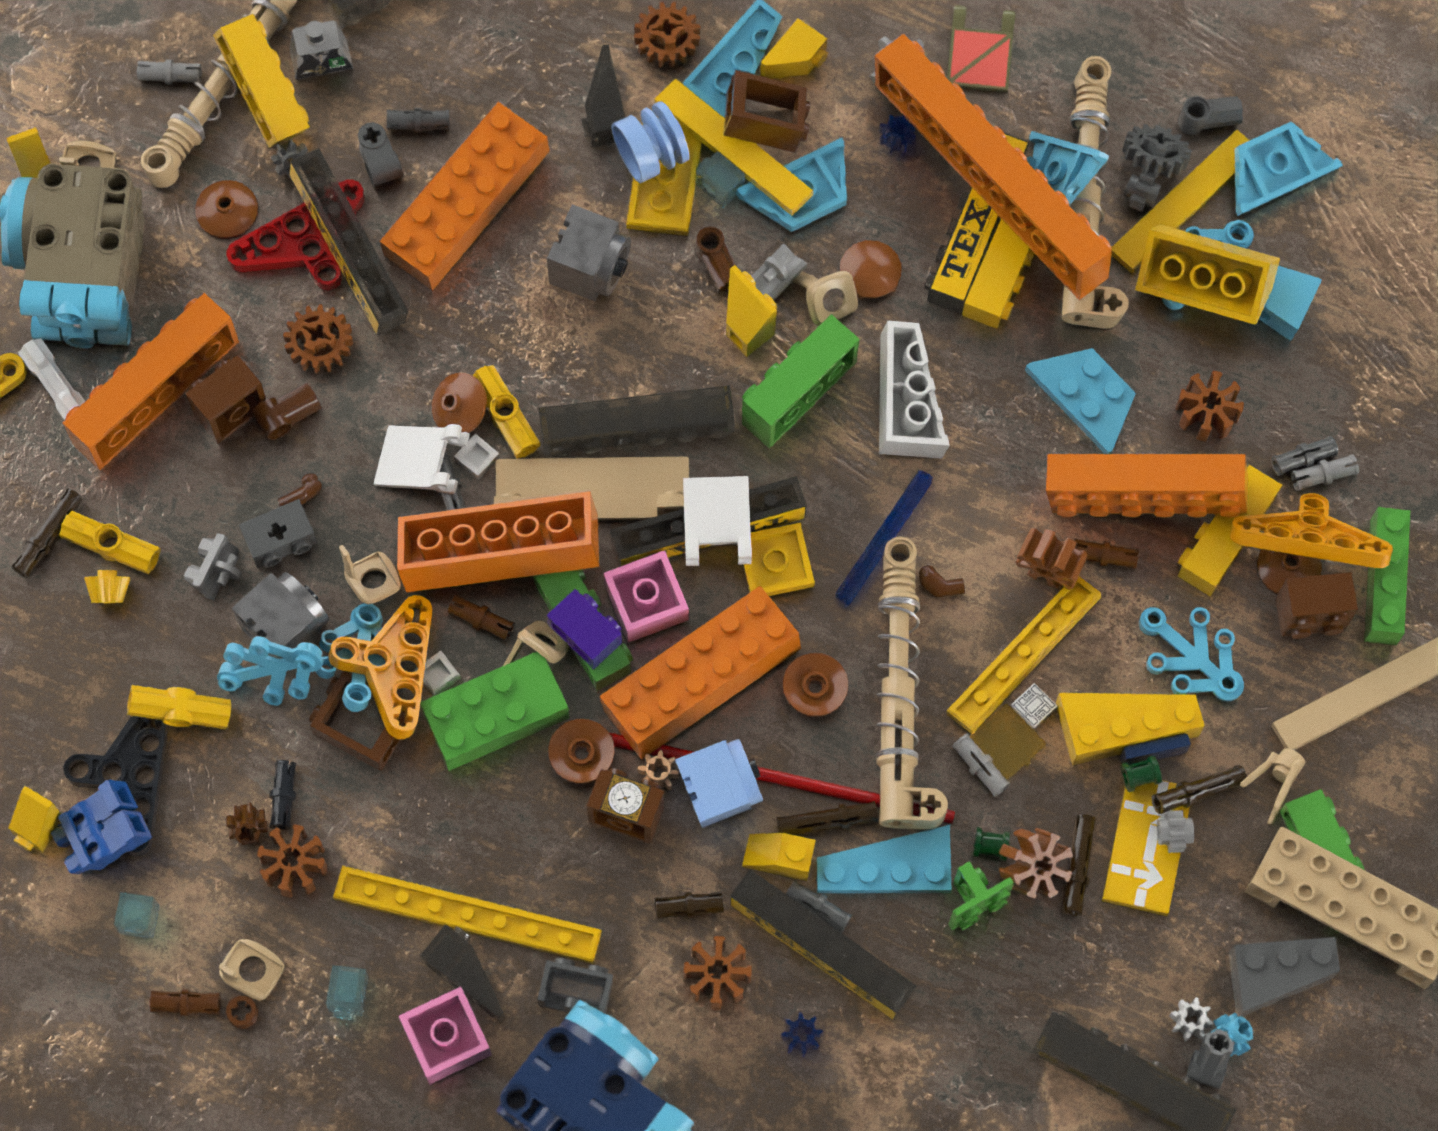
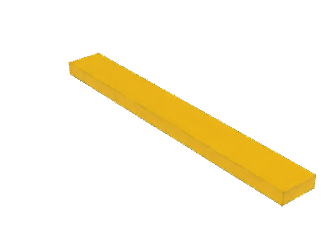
(467, 913)

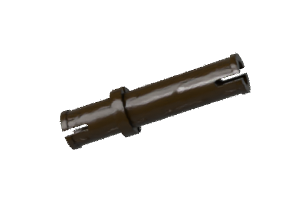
(39, 543)
(1187, 793)
(828, 819)
(1078, 864)

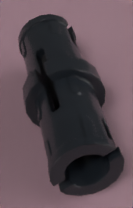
(282, 795)

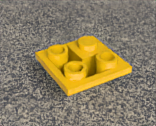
(749, 313)

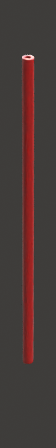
(791, 780)

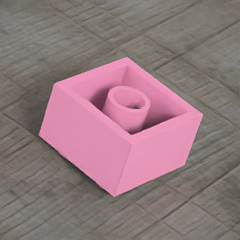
(646, 596)
(445, 1035)

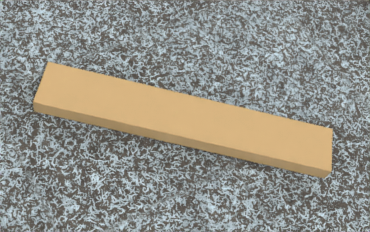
(1358, 697)

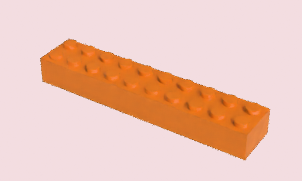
(993, 166)

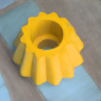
(107, 587)

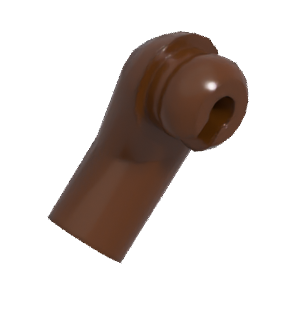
(310, 488)
(937, 585)

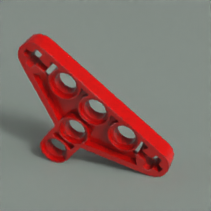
(290, 245)

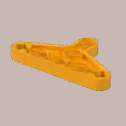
(1312, 534)
(390, 677)

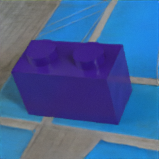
(585, 628)

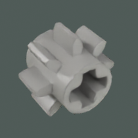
(1175, 831)

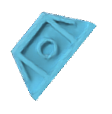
(1065, 164)
(1277, 165)
(822, 172)
(1087, 393)

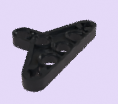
(128, 755)

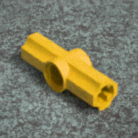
(513, 426)
(92, 535)
(179, 707)

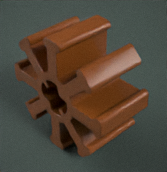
(1224, 409)
(1051, 558)
(1039, 847)
(304, 856)
(708, 965)

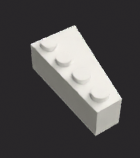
(908, 405)

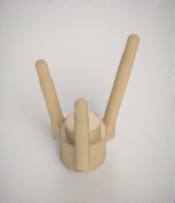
(1285, 769)

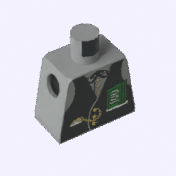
(319, 50)

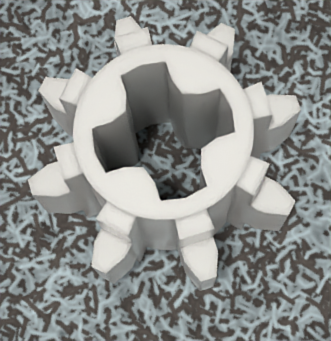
(1191, 1028)

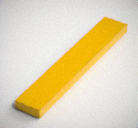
(751, 159)
(1182, 201)
(1023, 655)

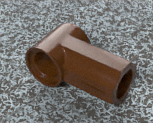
(717, 260)
(279, 415)

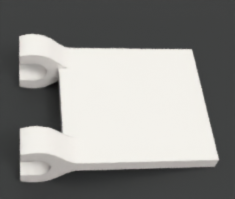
(415, 456)
(717, 515)

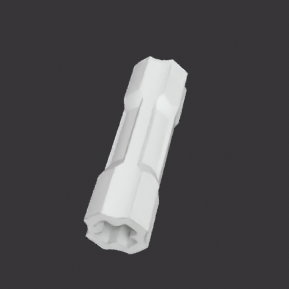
(43, 365)

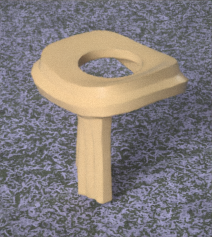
(79, 149)
(818, 288)
(374, 562)
(527, 635)
(240, 951)

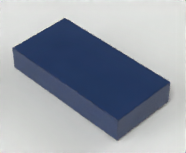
(1160, 748)

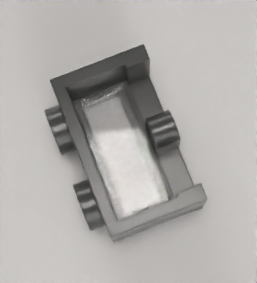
(566, 984)

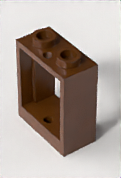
(762, 129)
(383, 747)

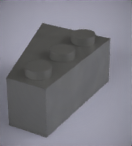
(1279, 969)

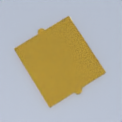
(1008, 741)

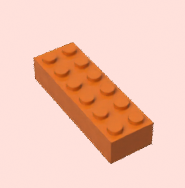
(465, 196)
(151, 381)
(1147, 484)
(498, 542)
(700, 672)

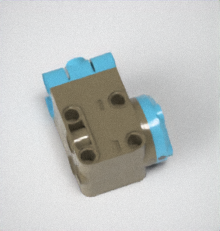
(80, 251)

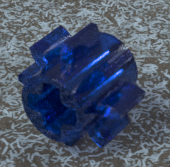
(897, 134)
(809, 1027)

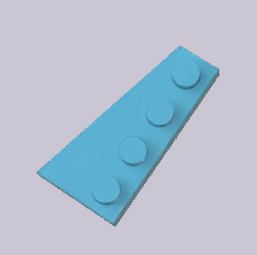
(738, 50)

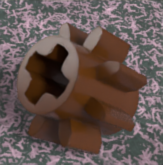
(246, 824)

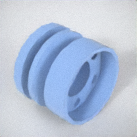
(656, 139)

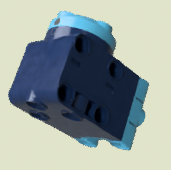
(588, 1080)

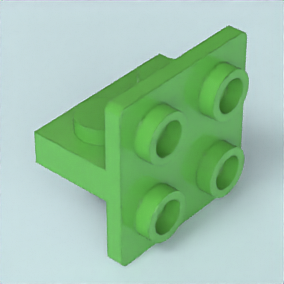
(972, 888)

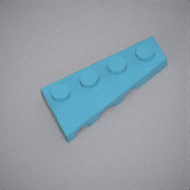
(896, 865)

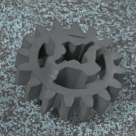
(1156, 150)

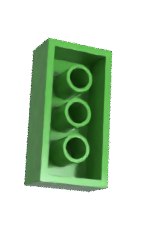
(799, 380)
(495, 710)

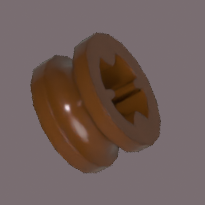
(250, 1018)

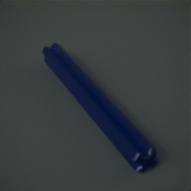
(887, 531)

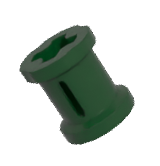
(1141, 773)
(990, 843)

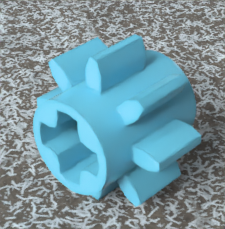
(1238, 1030)

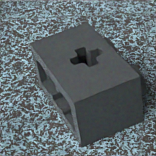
(290, 522)

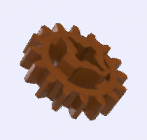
(663, 47)
(313, 326)

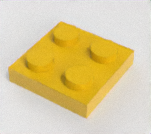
(779, 561)

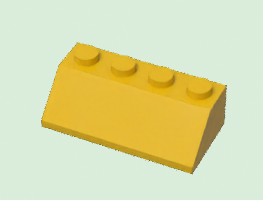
(1206, 273)

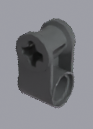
(379, 158)

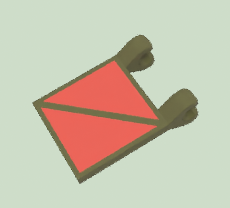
(979, 56)

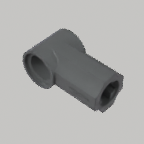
(1211, 113)
(1211, 1061)

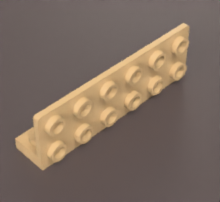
(619, 485)
(1350, 903)

